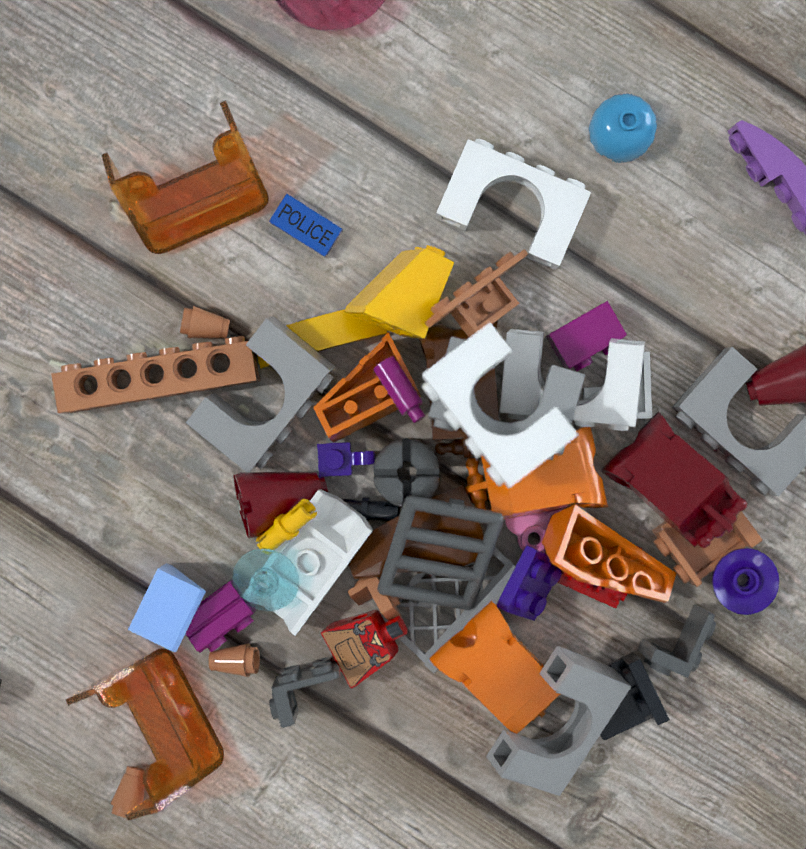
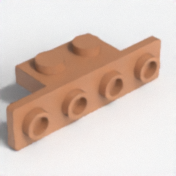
(482, 302)

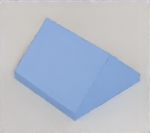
(167, 608)

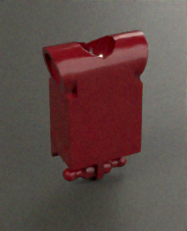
(677, 483)

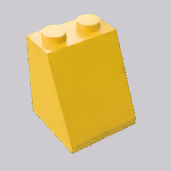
(404, 292)

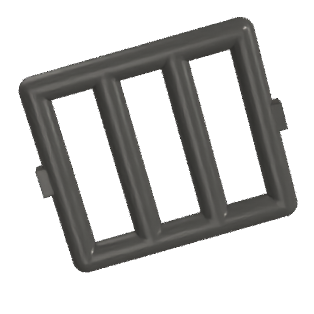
(404, 531)

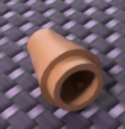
(203, 324)
(236, 660)
(129, 792)

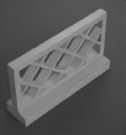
(490, 593)

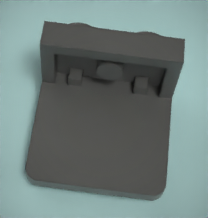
(686, 653)
(283, 701)

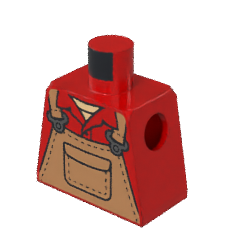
(363, 644)

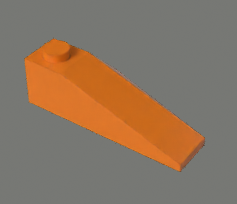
(604, 557)

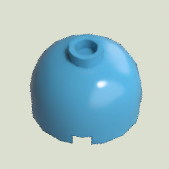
(623, 127)

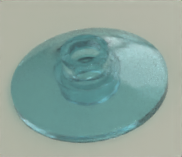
(269, 568)

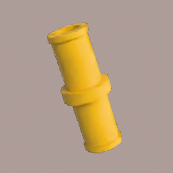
(287, 525)

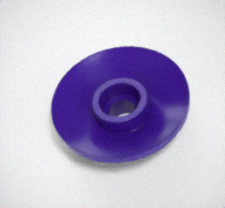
(761, 582)

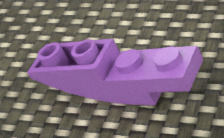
(772, 161)

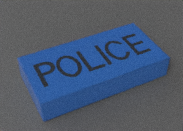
(305, 225)

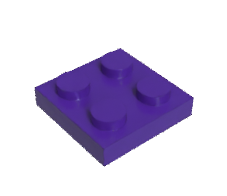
(529, 584)

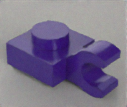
(338, 459)

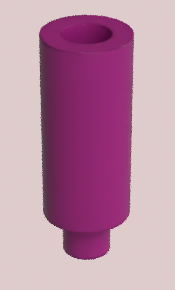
(400, 388)

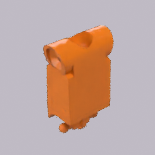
(548, 487)
(496, 669)

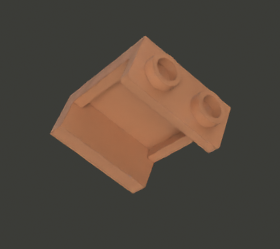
(697, 562)

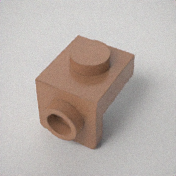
(367, 589)

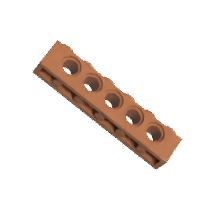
(72, 396)

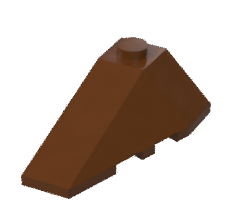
(373, 553)

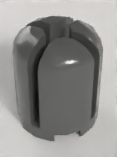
(392, 457)

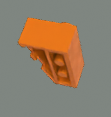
(360, 395)

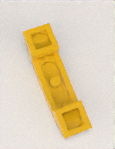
(332, 331)

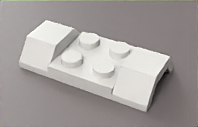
(321, 554)

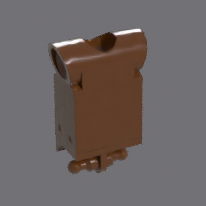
(485, 389)

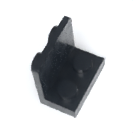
(639, 703)

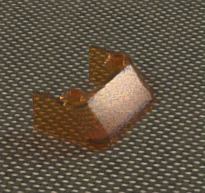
(195, 201)
(170, 722)

